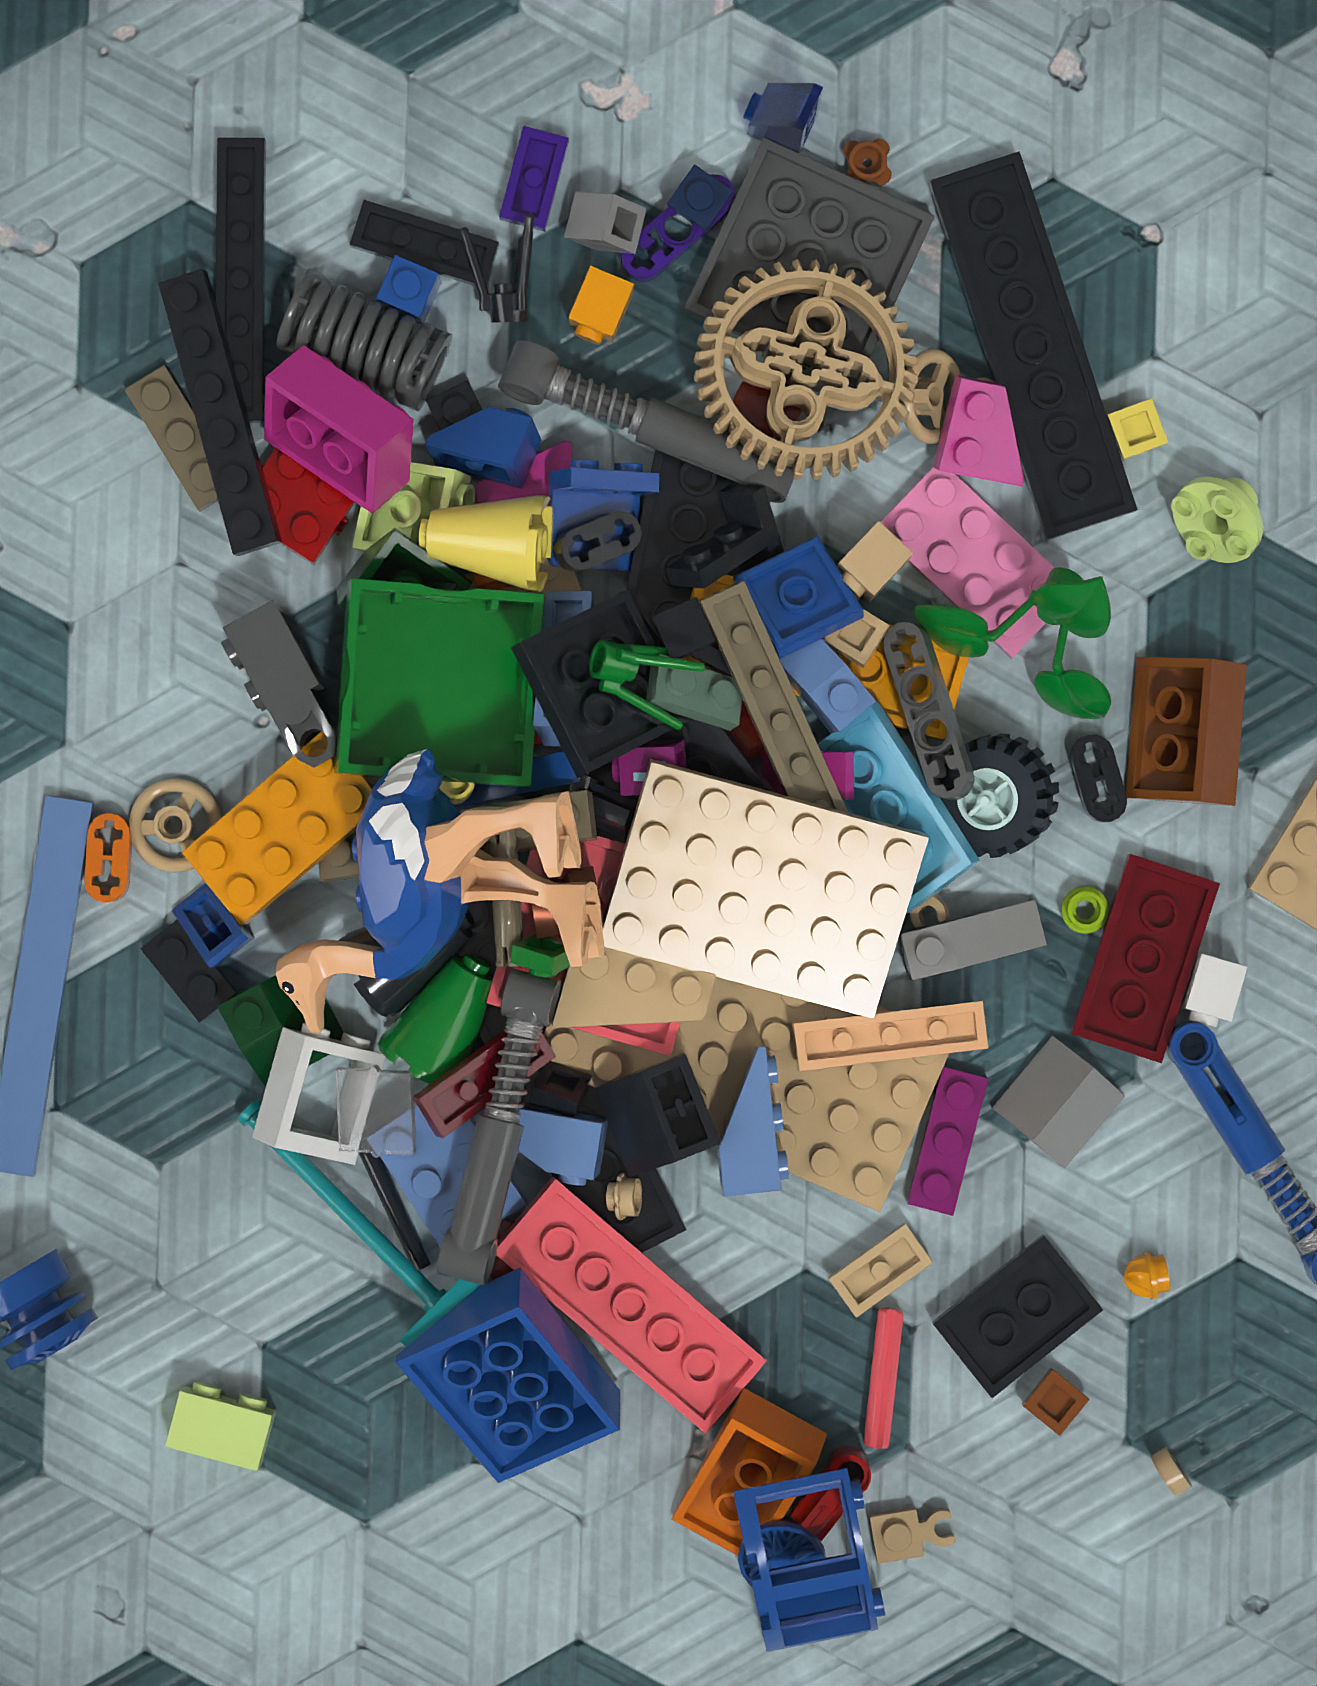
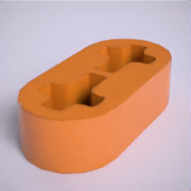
(97, 855)

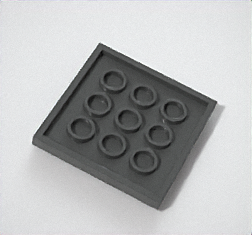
(809, 213)

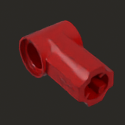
(822, 1509)

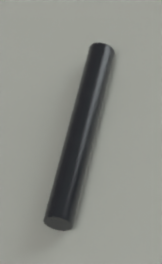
(395, 1210)

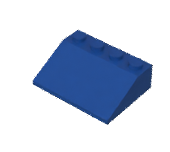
(512, 1378)

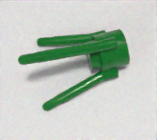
(619, 663)

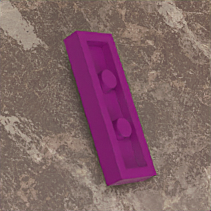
(947, 1141)

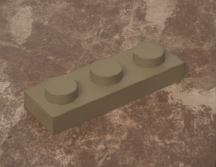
(175, 432)

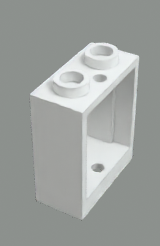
(285, 1086)

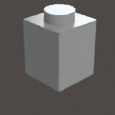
(605, 222)

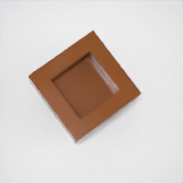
(1055, 1401)

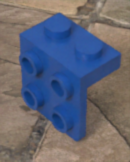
(590, 492)

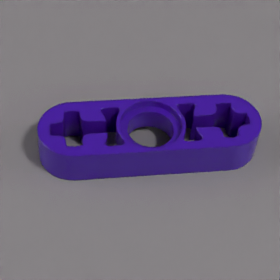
(659, 260)

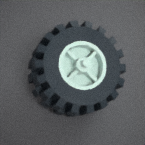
(1008, 796)

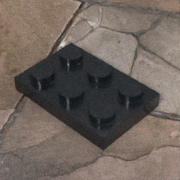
(1017, 1316)

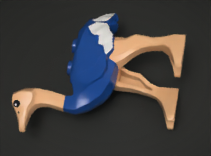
(423, 869)

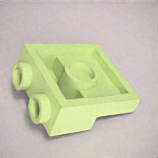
(427, 490)

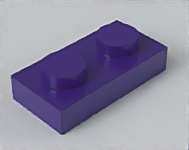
(534, 177)

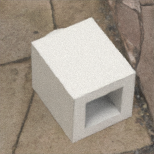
(1213, 990)

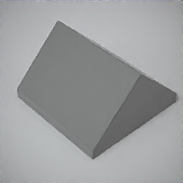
(1058, 1101)

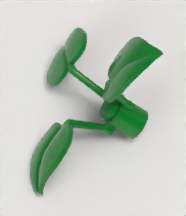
(1062, 601)

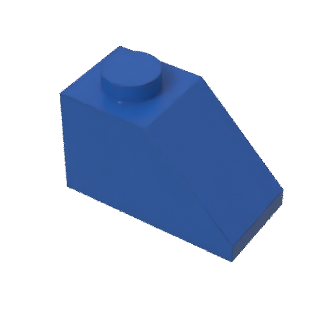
(488, 445)

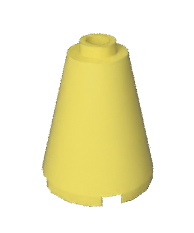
(494, 539)

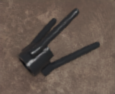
(509, 299)

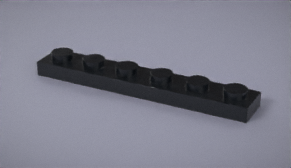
(242, 262)
(220, 412)

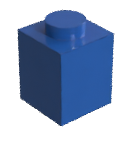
(409, 288)

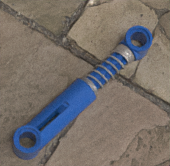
(1247, 1135)

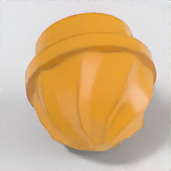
(1147, 1275)

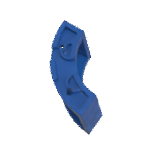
(813, 1597)

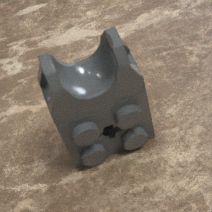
(281, 677)

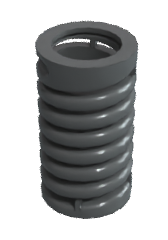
(366, 367)

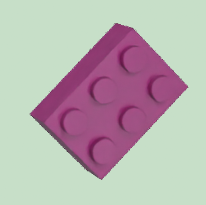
(338, 428)

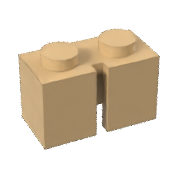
(873, 562)

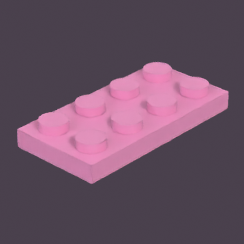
(970, 554)

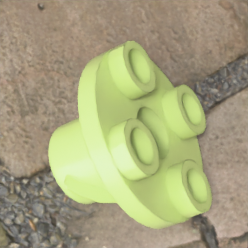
(1218, 518)

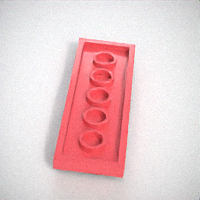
(629, 1305)

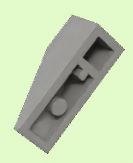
(971, 940)

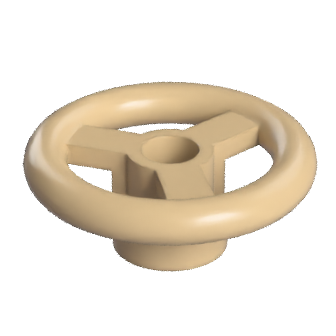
(929, 394)
(190, 793)

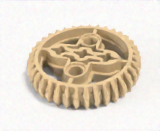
(784, 366)

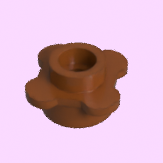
(876, 152)

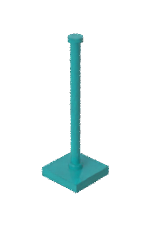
(437, 1302)

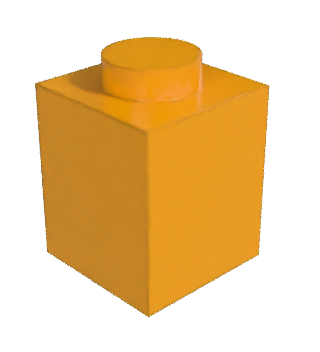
(600, 306)

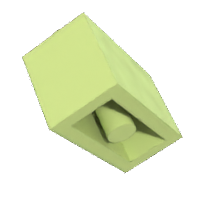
(221, 1426)

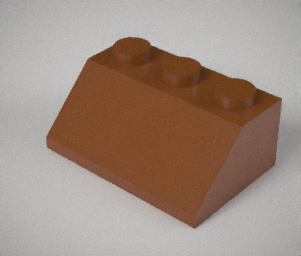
(1186, 730)

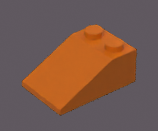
(752, 1449)

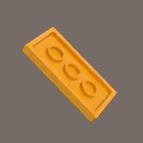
(279, 832)

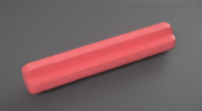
(883, 1378)

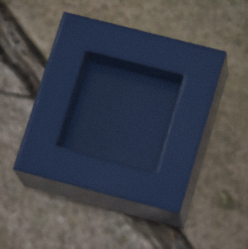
(700, 198)

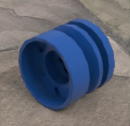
(38, 1312)

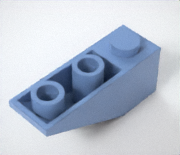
(748, 1142)

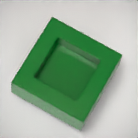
(542, 956)

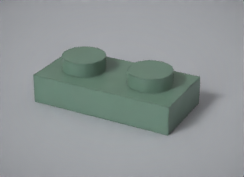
(696, 695)

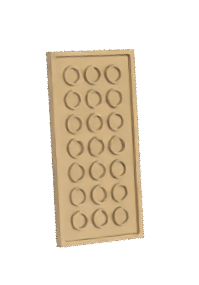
(839, 1123)

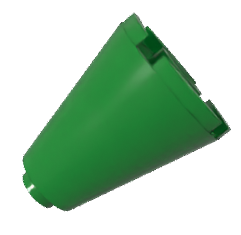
(442, 1020)

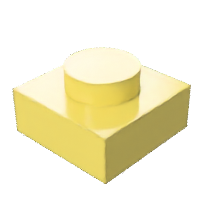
(1137, 429)

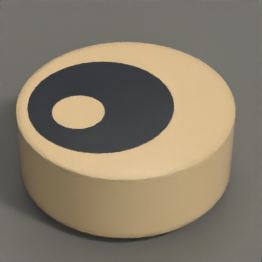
(1171, 1471)

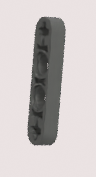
(934, 708)

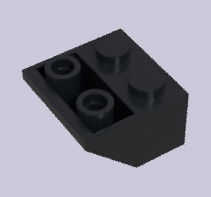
(657, 1115)

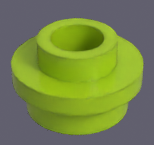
(1099, 905)

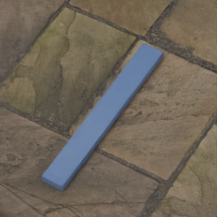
(41, 981)

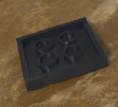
(586, 721)

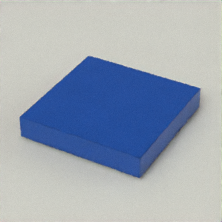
(801, 596)

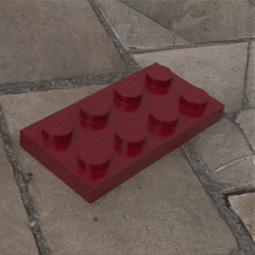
(1144, 958)

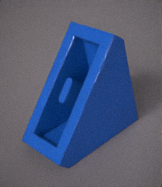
(211, 926)

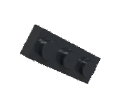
(421, 241)

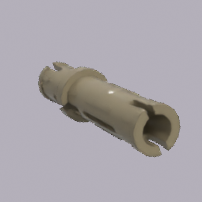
(506, 913)

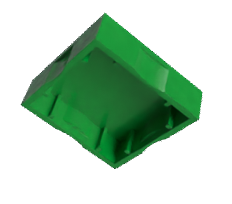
(437, 677)

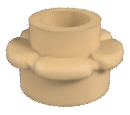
(624, 1196)

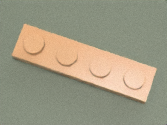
(890, 1036)

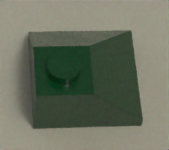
(404, 561)
(258, 1020)

